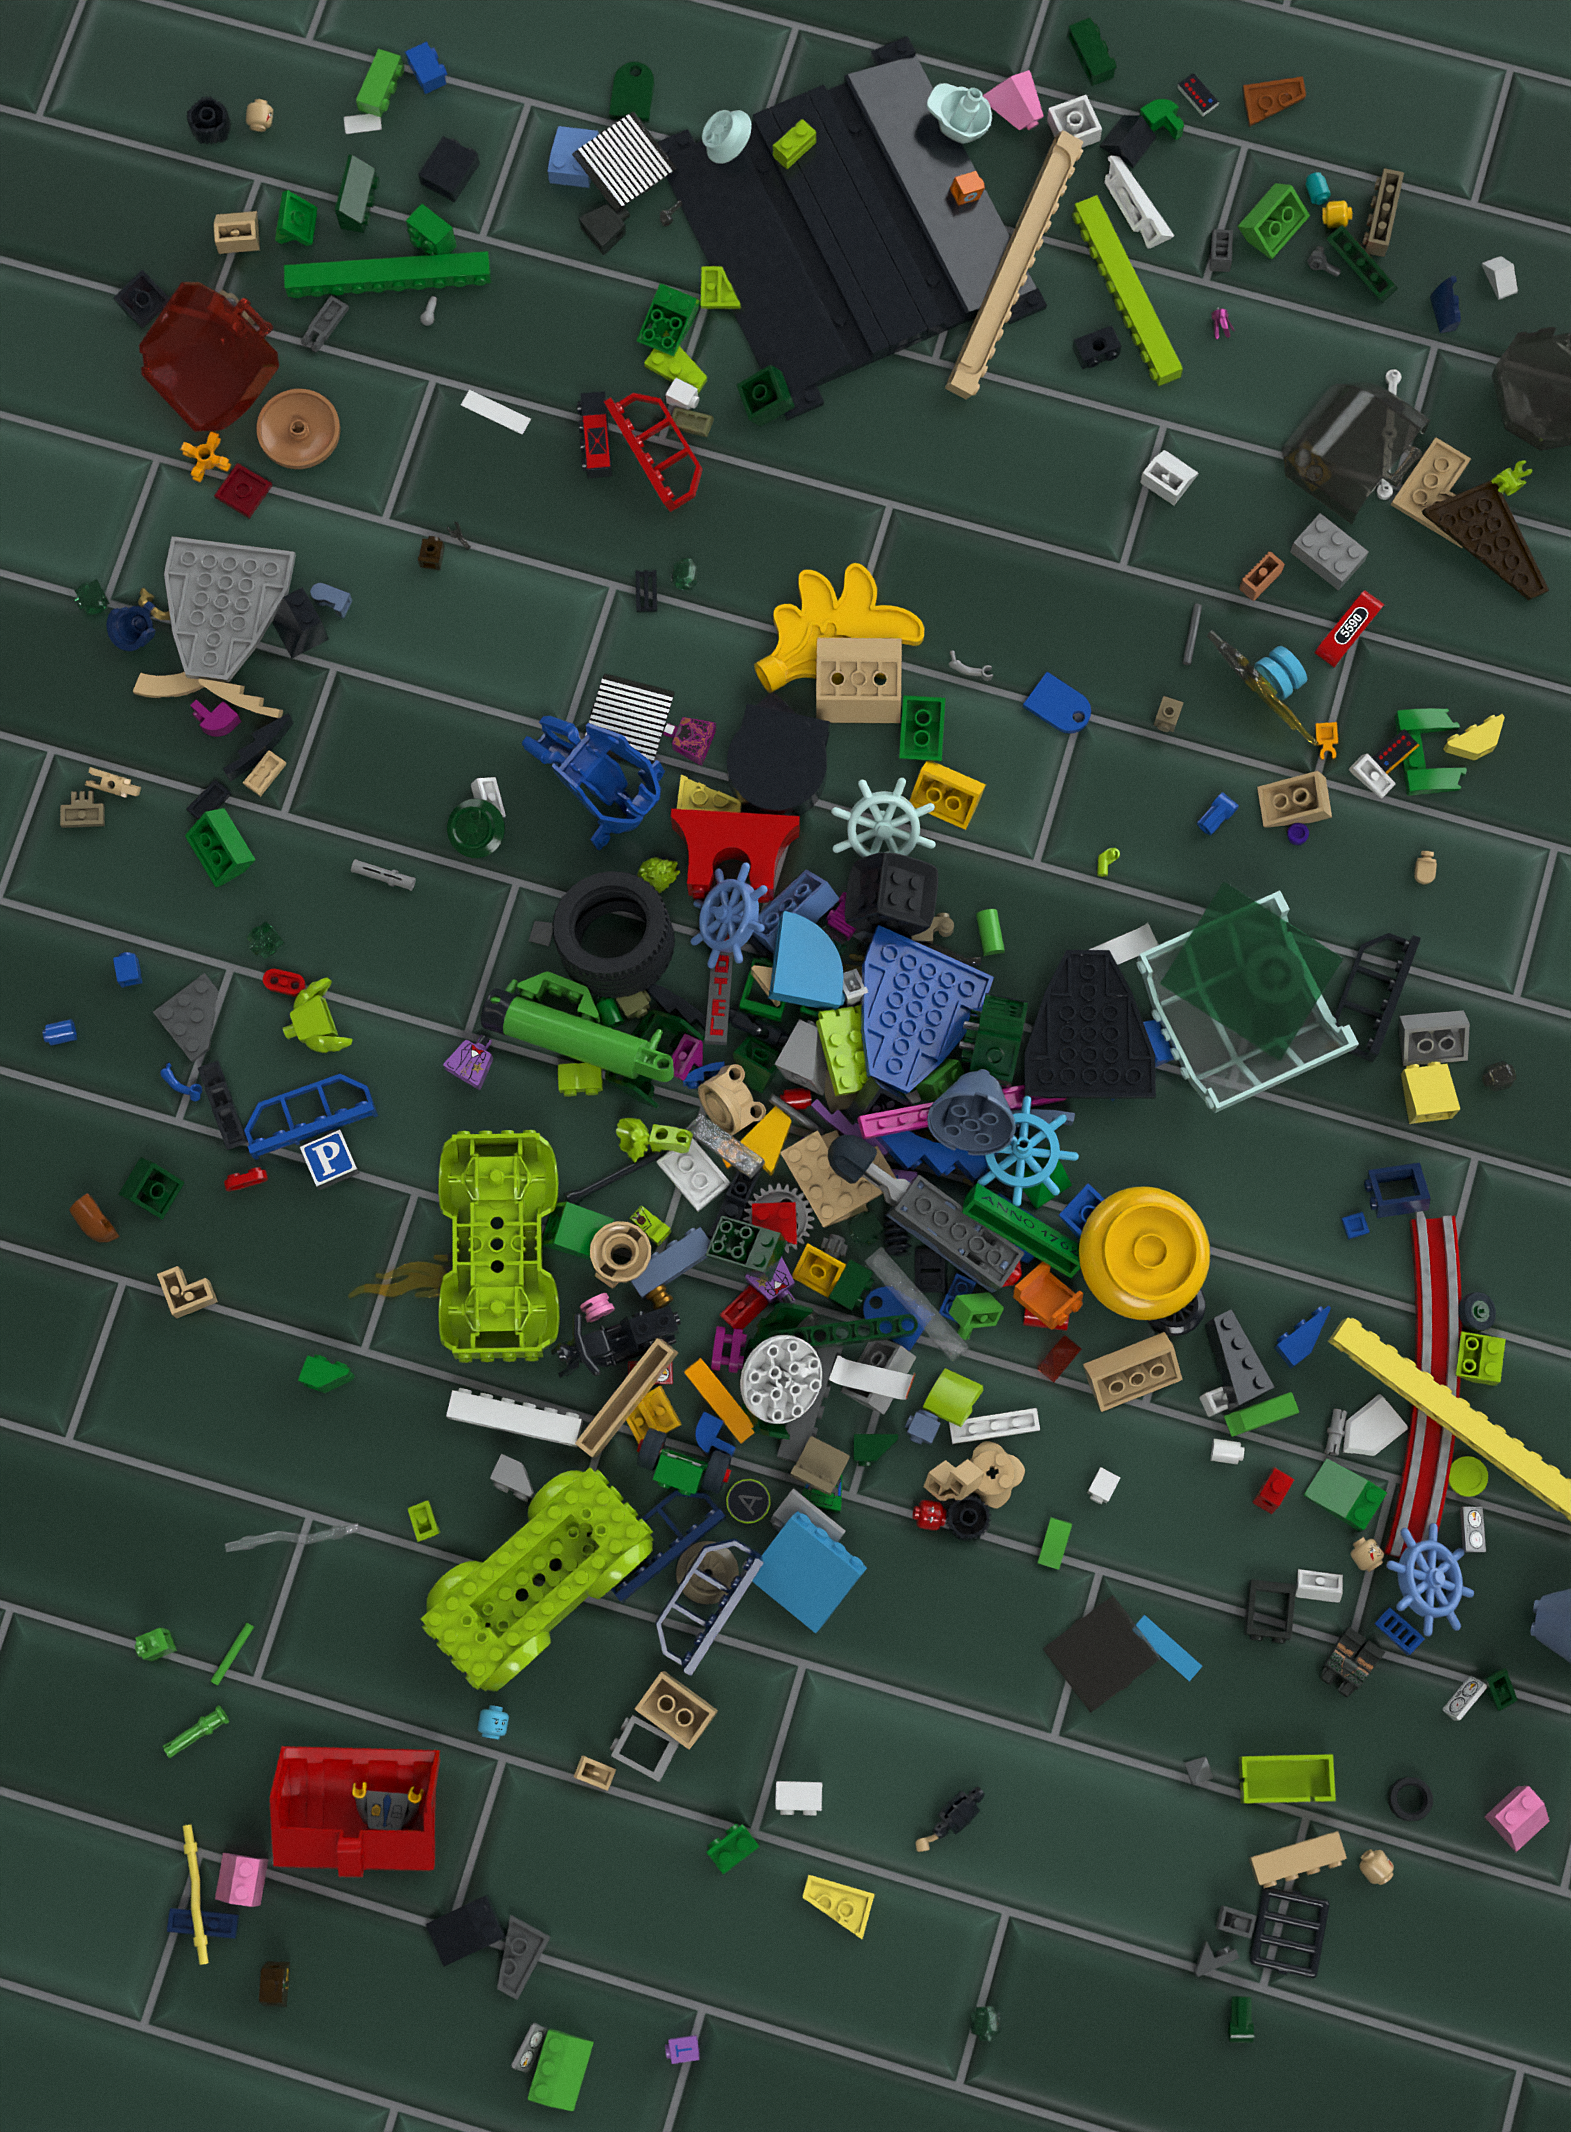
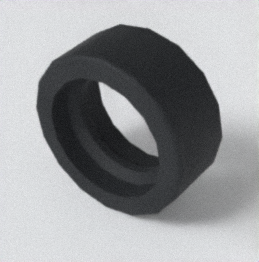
(1422, 1786)

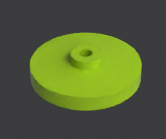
(1468, 1476)

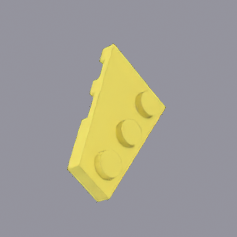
(699, 797)
(840, 1902)

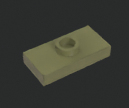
(692, 421)

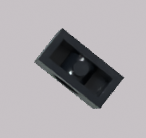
(1104, 339)

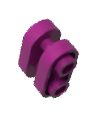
(737, 1340)

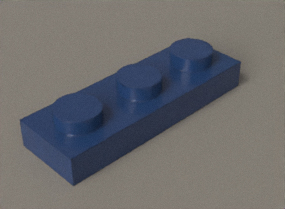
(213, 1923)

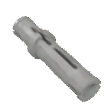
(382, 874)

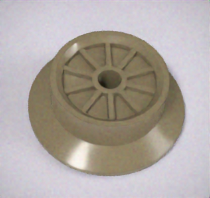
(723, 1568)

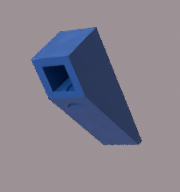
(1300, 1343)

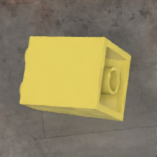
(1429, 1093)

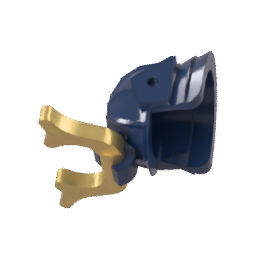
(133, 626)

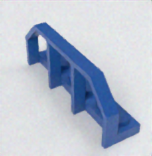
(320, 1125)

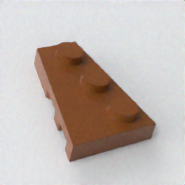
(1271, 97)

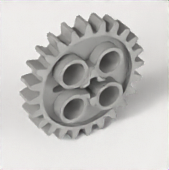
(780, 1195)

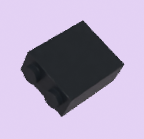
(449, 168)

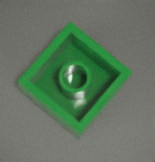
(430, 232)

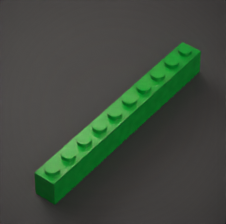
(387, 274)

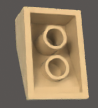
(1295, 800)

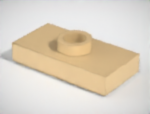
(264, 773)

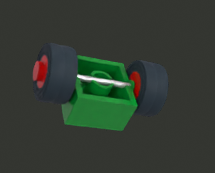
(679, 1469)

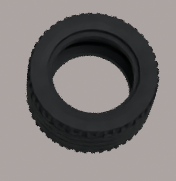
(607, 894)

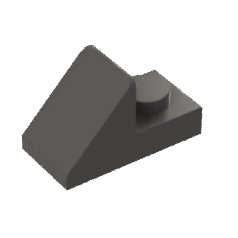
(1236, 1922)
(1207, 1962)

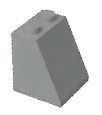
(803, 1058)

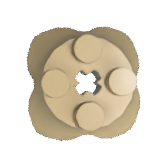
(1010, 1473)

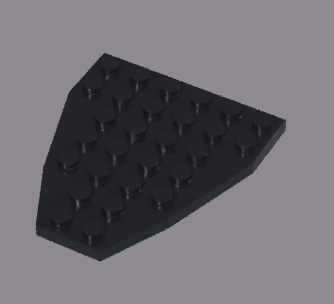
(1089, 1035)

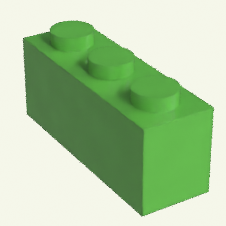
(380, 83)

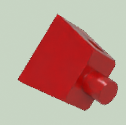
(1273, 1490)

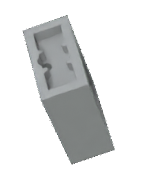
(665, 1759)

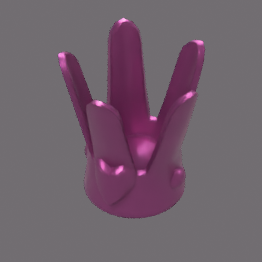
(1221, 317)

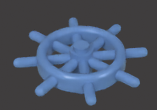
(729, 915)
(1430, 1579)

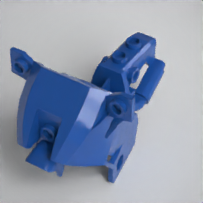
(588, 763)

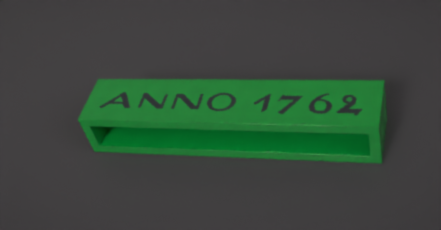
(1022, 1229)

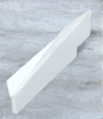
(1135, 204)

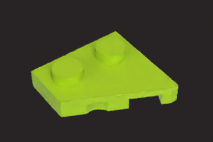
(717, 290)

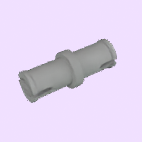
(1335, 1432)

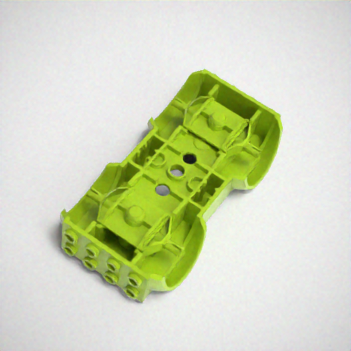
(511, 1310)
(476, 1603)

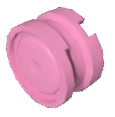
(597, 1307)

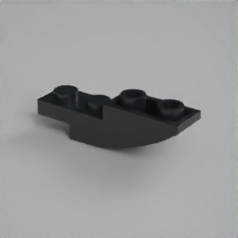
(736, 1198)

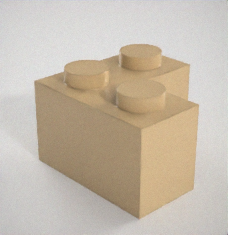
(184, 1297)

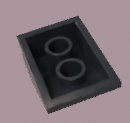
(466, 1930)

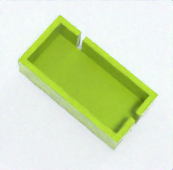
(1287, 1778)

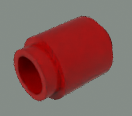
(797, 1098)

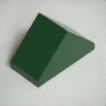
(1500, 1689)

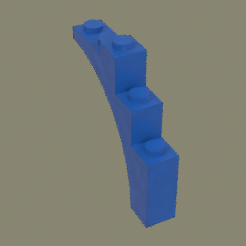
(909, 1148)

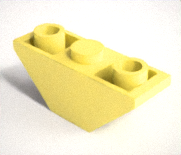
(1477, 740)

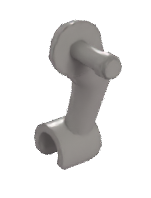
(958, 666)

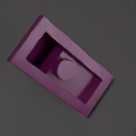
(688, 1053)

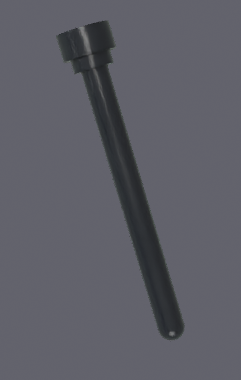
(576, 1196)

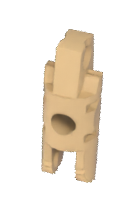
(122, 784)

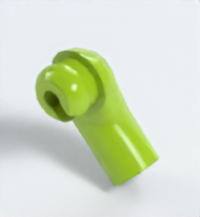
(1106, 859)

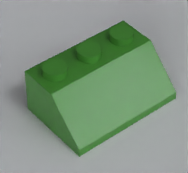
(1274, 220)
(560, 2070)

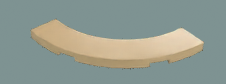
(165, 686)

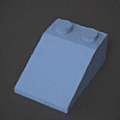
(562, 165)

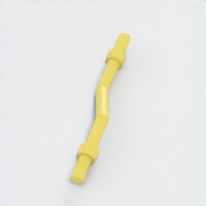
(200, 1940)

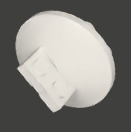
(781, 1379)

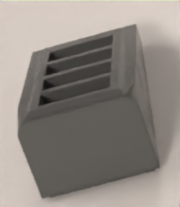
(1222, 262)

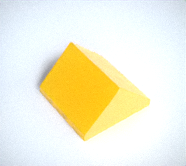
(818, 1270)

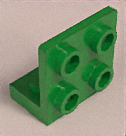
(732, 1848)

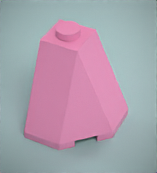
(1016, 101)

